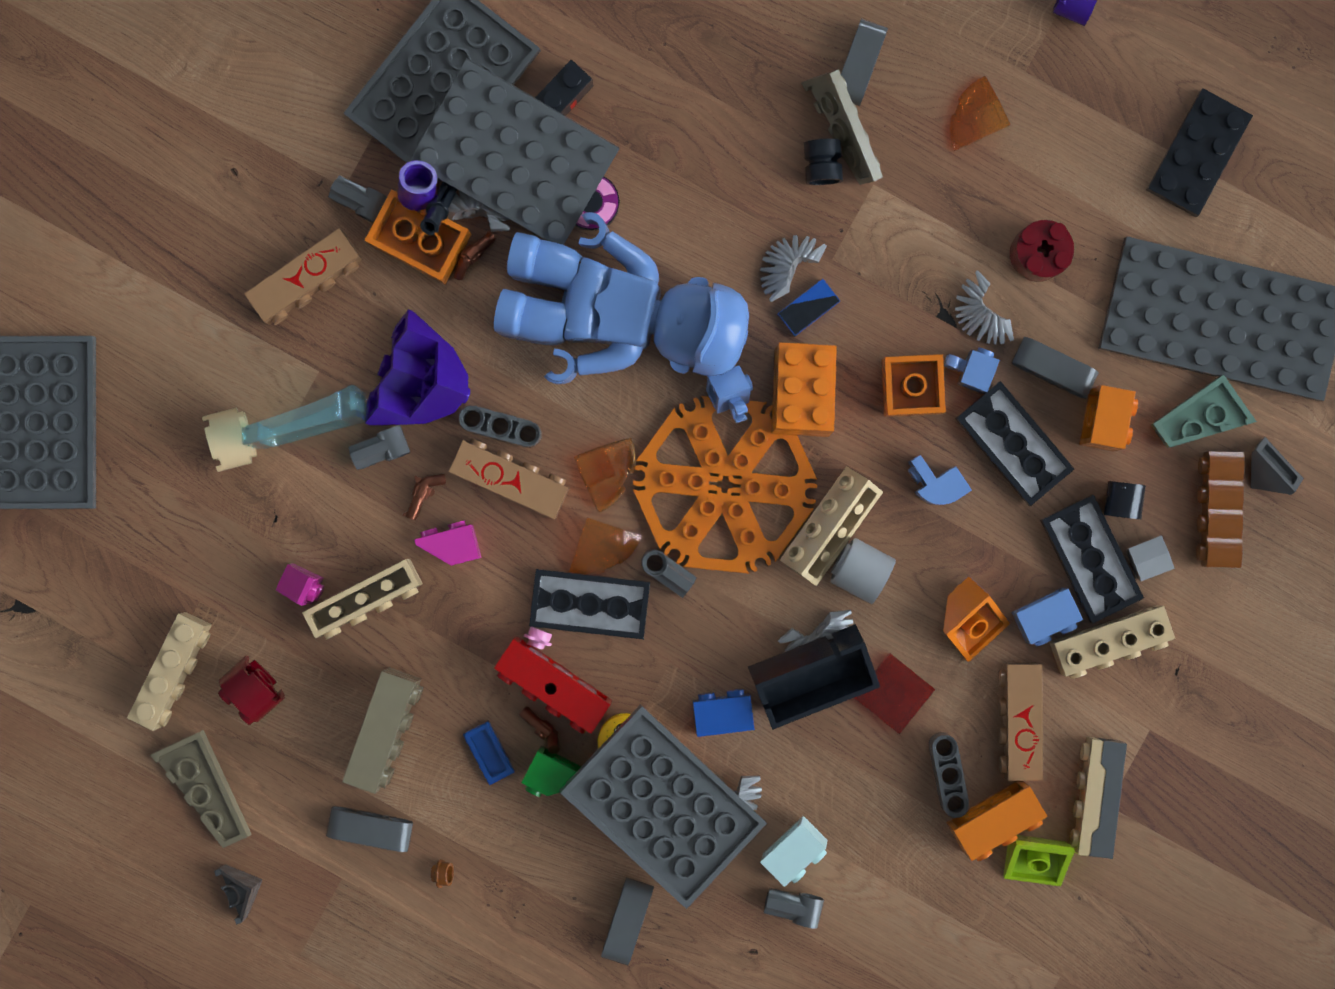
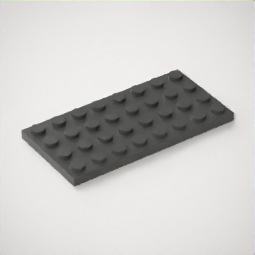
(1221, 319)

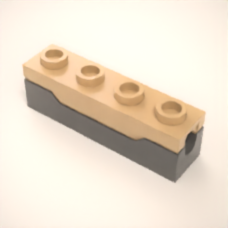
(1099, 797)

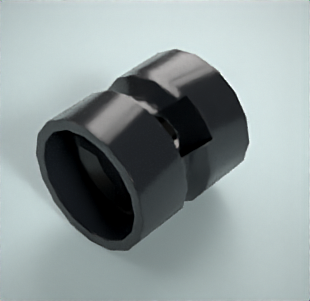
(823, 162)

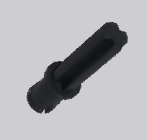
(438, 209)

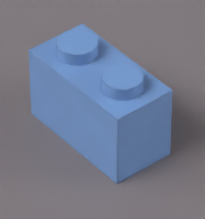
(1047, 616)

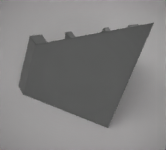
(240, 889)

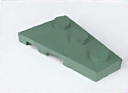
(1205, 413)

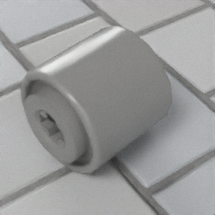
(862, 570)

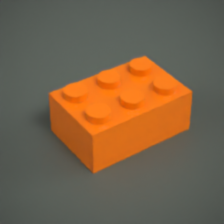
(401, 237)
(804, 389)
(997, 820)

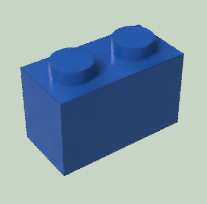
(723, 713)

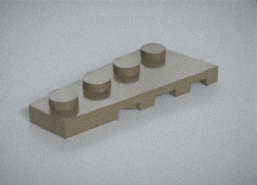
(842, 114)
(200, 778)

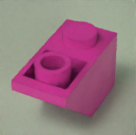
(451, 546)
(300, 585)

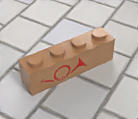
(303, 277)
(509, 479)
(1021, 721)

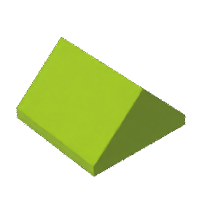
(1038, 860)

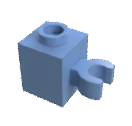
(976, 370)
(730, 392)

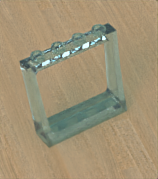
(323, 416)

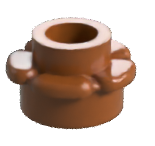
(442, 873)

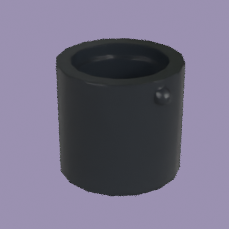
(1124, 500)

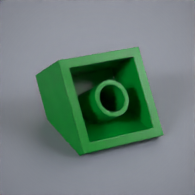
(548, 773)

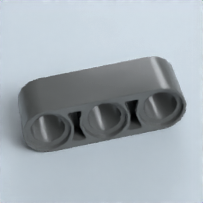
(862, 58)
(1055, 367)
(488, 419)
(957, 786)
(369, 829)
(627, 921)

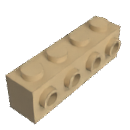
(831, 525)
(362, 598)
(1112, 640)
(169, 671)

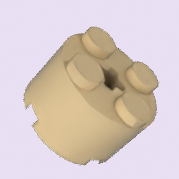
(225, 439)

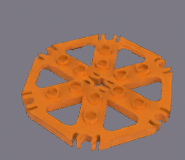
(709, 506)

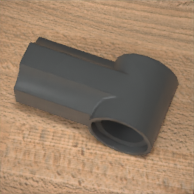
(364, 201)
(385, 446)
(670, 573)
(802, 908)

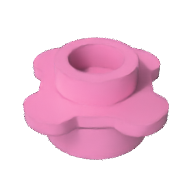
(538, 638)

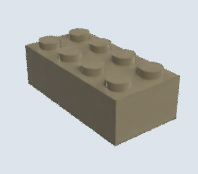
(382, 729)

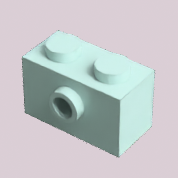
(794, 852)

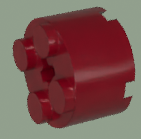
(1035, 265)
(250, 690)

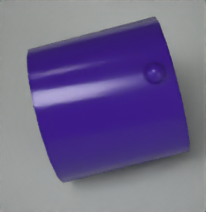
(1075, 10)
(416, 185)

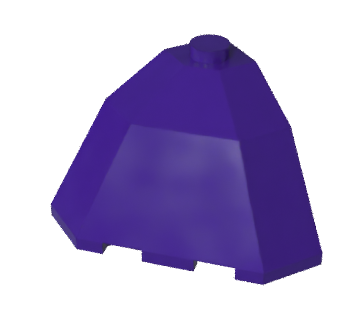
(418, 379)

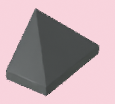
(1272, 471)

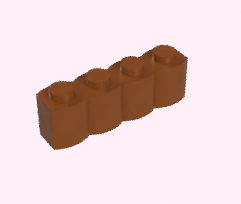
(1221, 509)

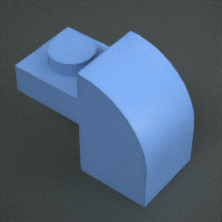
(941, 489)

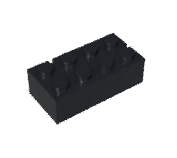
(814, 676)

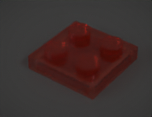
(899, 694)

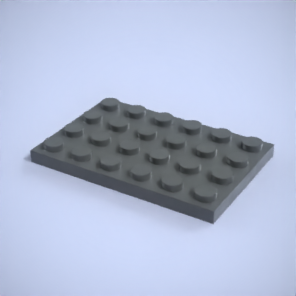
(421, 68)
(514, 153)
(47, 422)
(662, 806)

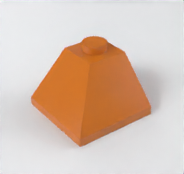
(972, 619)

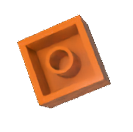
(913, 385)
(1108, 418)

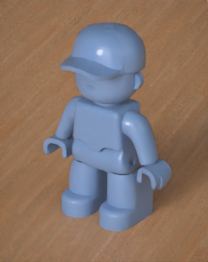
(618, 308)

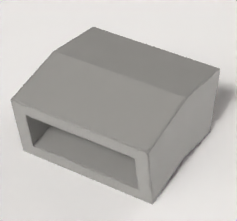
(1150, 558)

